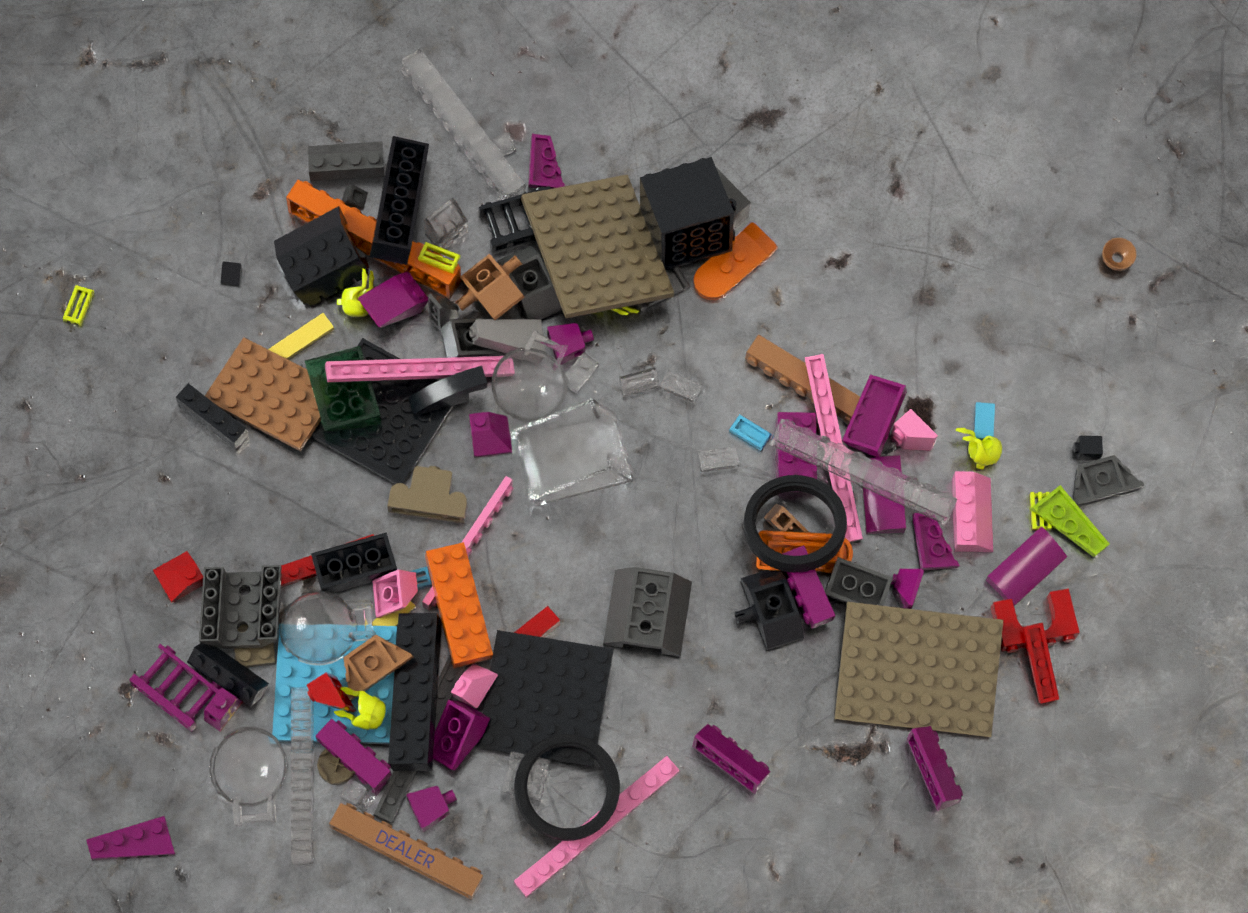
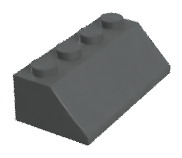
(346, 161)

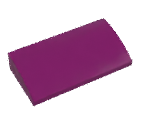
(874, 415)
(880, 512)
(1027, 566)

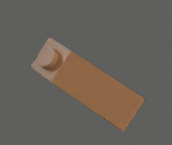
(783, 520)

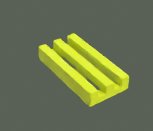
(422, 258)
(79, 321)
(1039, 495)

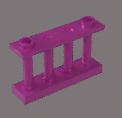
(157, 695)

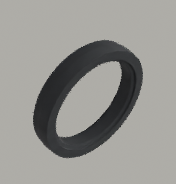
(801, 484)
(612, 784)

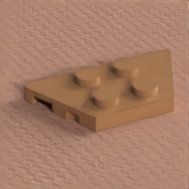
(372, 663)

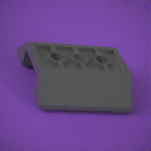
(226, 609)
(663, 610)

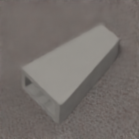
(505, 334)

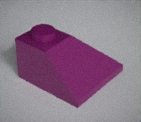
(490, 434)
(906, 586)

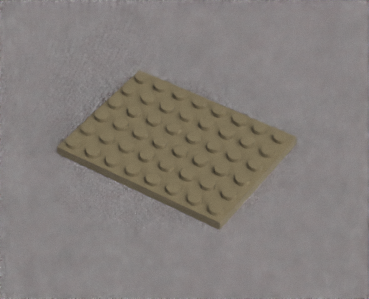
(596, 246)
(918, 669)

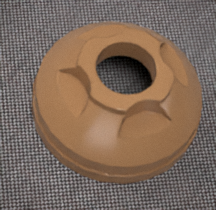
(1122, 247)

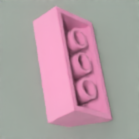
(972, 512)

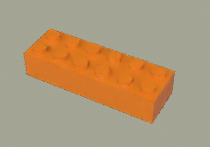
(458, 605)

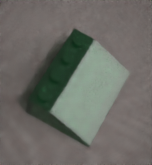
(342, 403)

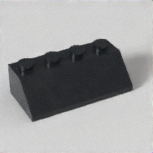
(354, 563)

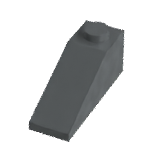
(441, 310)

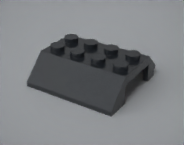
(320, 258)

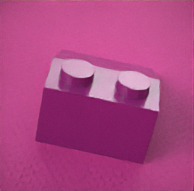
(394, 300)
(457, 733)

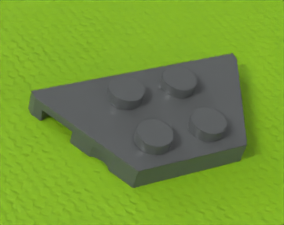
(1103, 479)

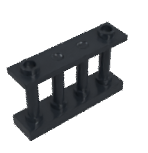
(516, 237)

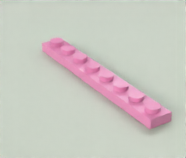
(474, 534)

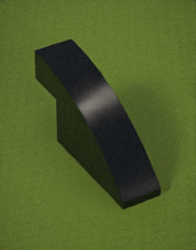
(448, 391)

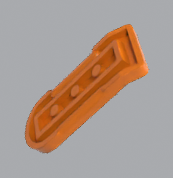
(726, 270)
(786, 541)

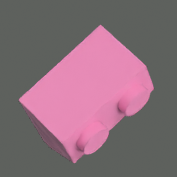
(913, 433)

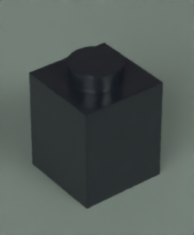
(1088, 447)

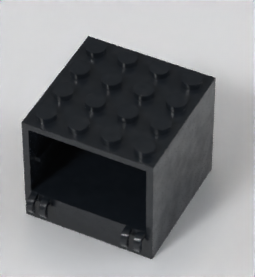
(688, 213)

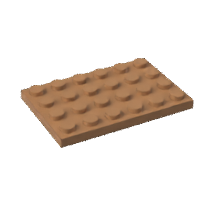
(267, 394)

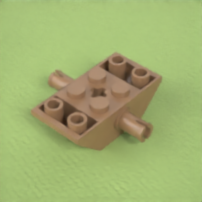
(491, 286)

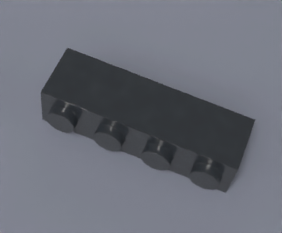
(212, 416)
(228, 673)

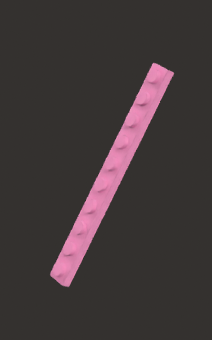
(406, 368)
(829, 427)
(568, 850)

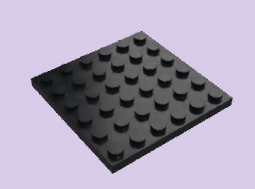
(401, 439)
(544, 692)

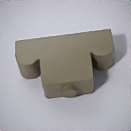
(429, 496)

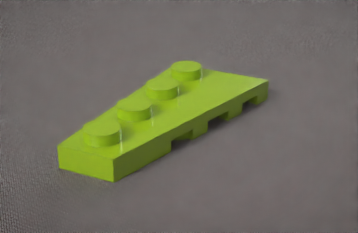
(1069, 519)

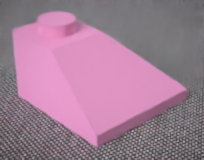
(394, 591)
(473, 685)

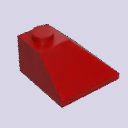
(179, 576)
(327, 692)

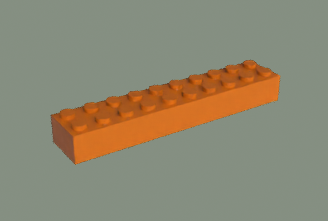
(311, 203)

